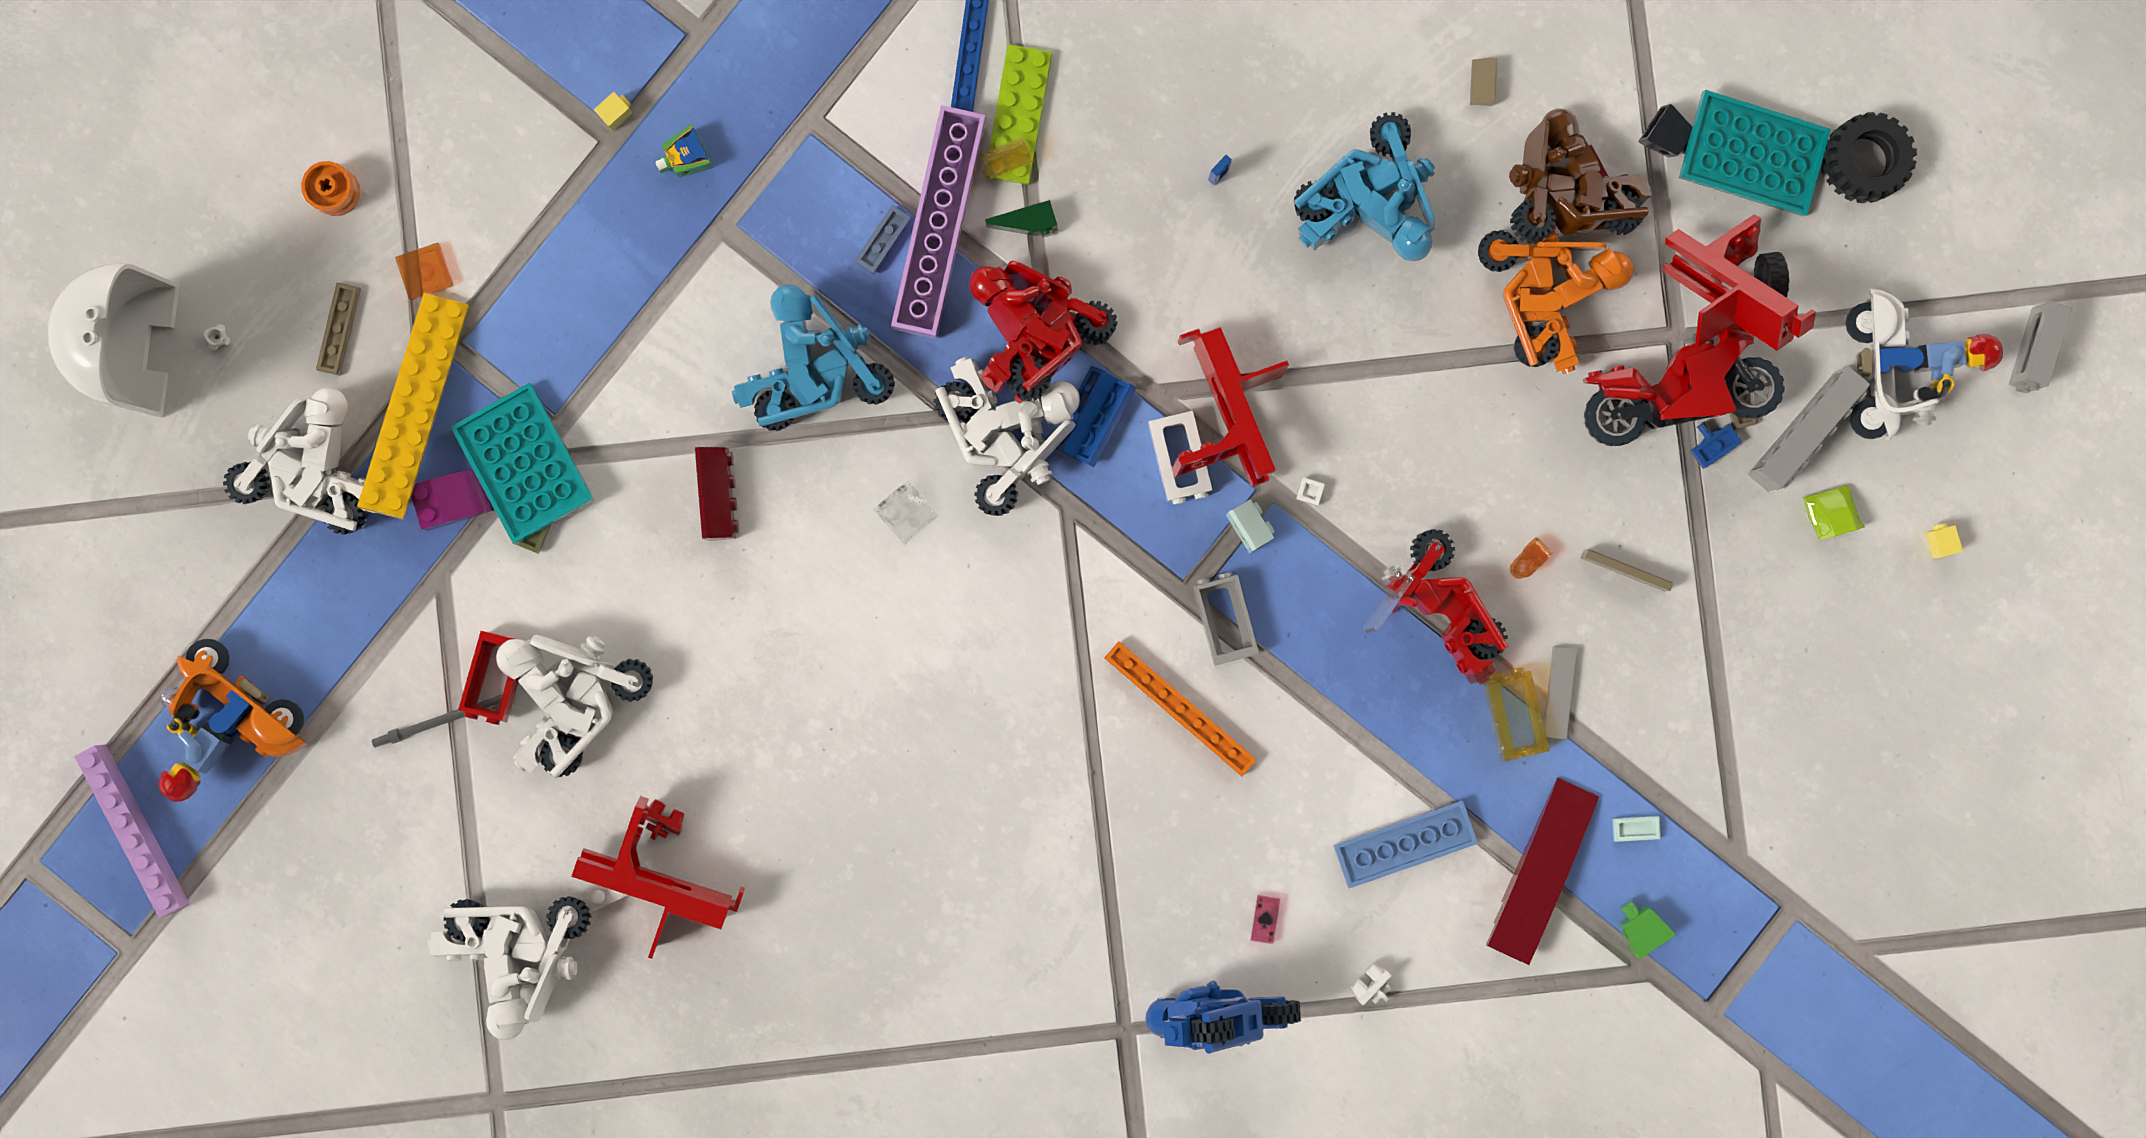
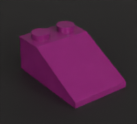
(449, 499)

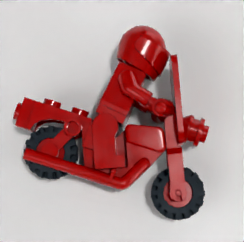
(1037, 342)

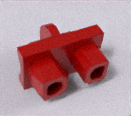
(672, 824)

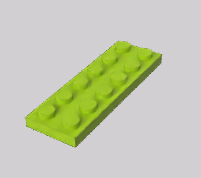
(1020, 104)

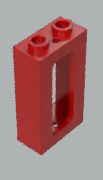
(475, 680)

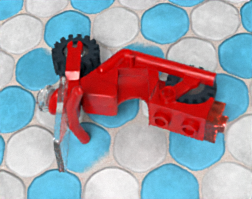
(1447, 596)

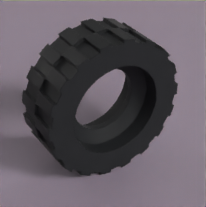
(1773, 271)

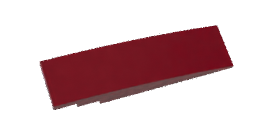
(1542, 871)

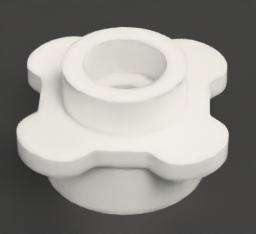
(212, 332)

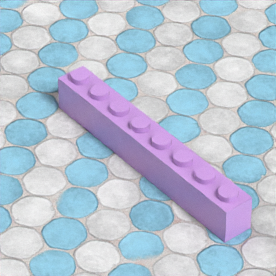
(132, 830)

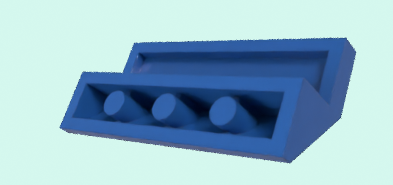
(1098, 413)

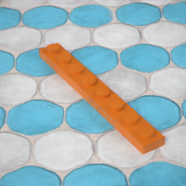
(1180, 708)

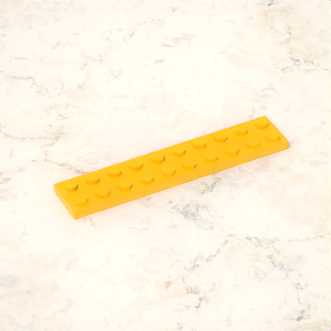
(413, 406)

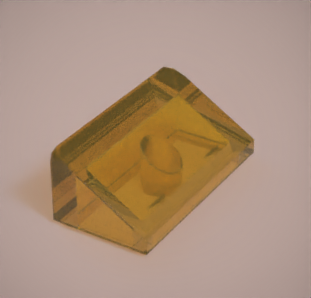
(1006, 157)

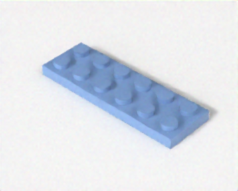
(1405, 844)

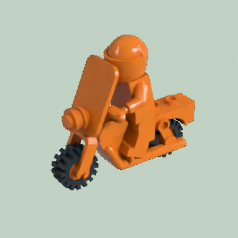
(1527, 290)

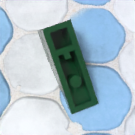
(1030, 220)

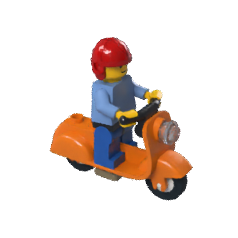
(270, 728)

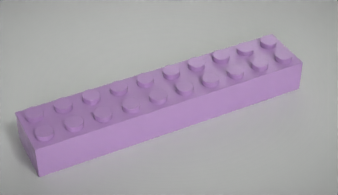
(938, 222)

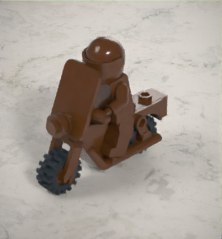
(1571, 188)

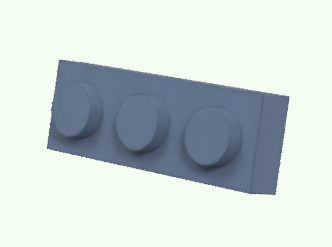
(882, 239)

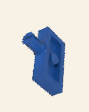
(1714, 444)

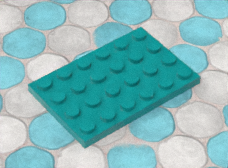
(1754, 153)
(522, 463)

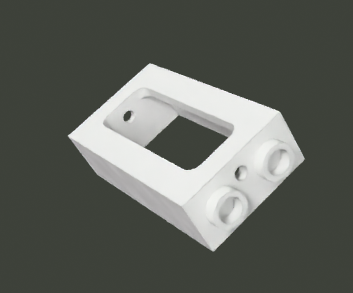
(1172, 492)

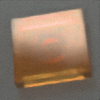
(424, 271)

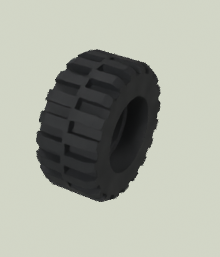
(1893, 142)

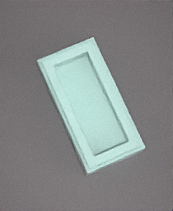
(1636, 828)

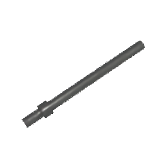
(396, 735)

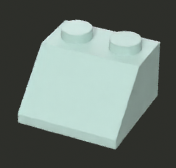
(1250, 525)

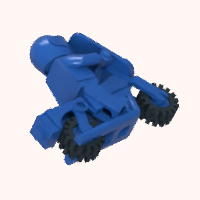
(1218, 1017)

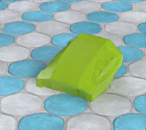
(1833, 512)

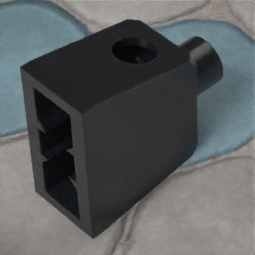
(1667, 132)

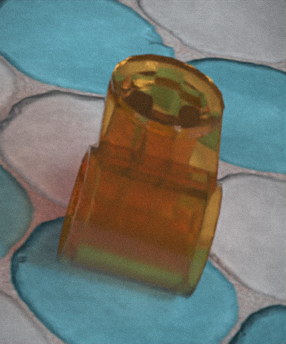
(1533, 556)

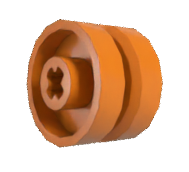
(330, 188)

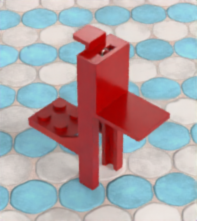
(1749, 303)
(1227, 389)
(629, 878)

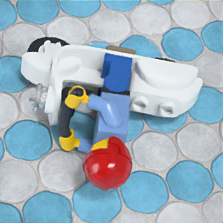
(1882, 326)

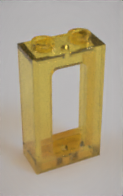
(1499, 718)

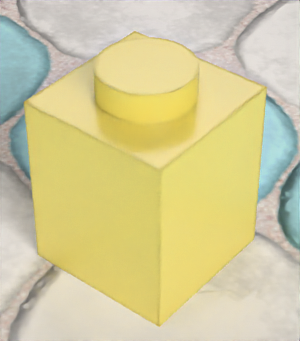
(614, 110)
(1943, 540)

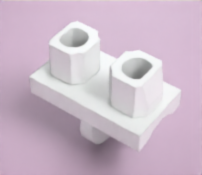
(1379, 977)

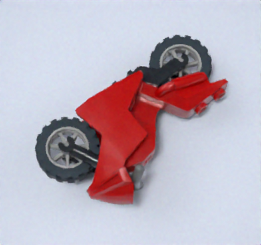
(1694, 388)

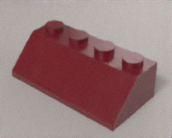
(715, 493)

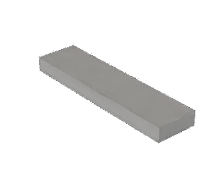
(1559, 692)

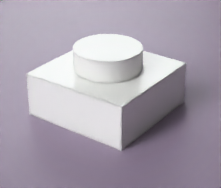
(1310, 491)

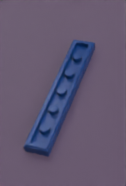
(969, 54)

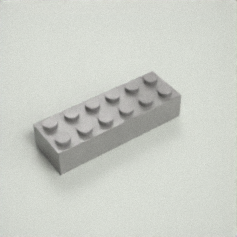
(1809, 429)

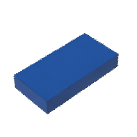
(1220, 170)

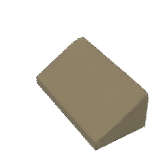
(1483, 81)

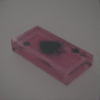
(1265, 919)

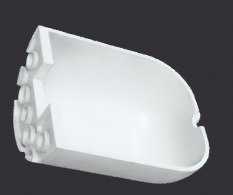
(104, 333)

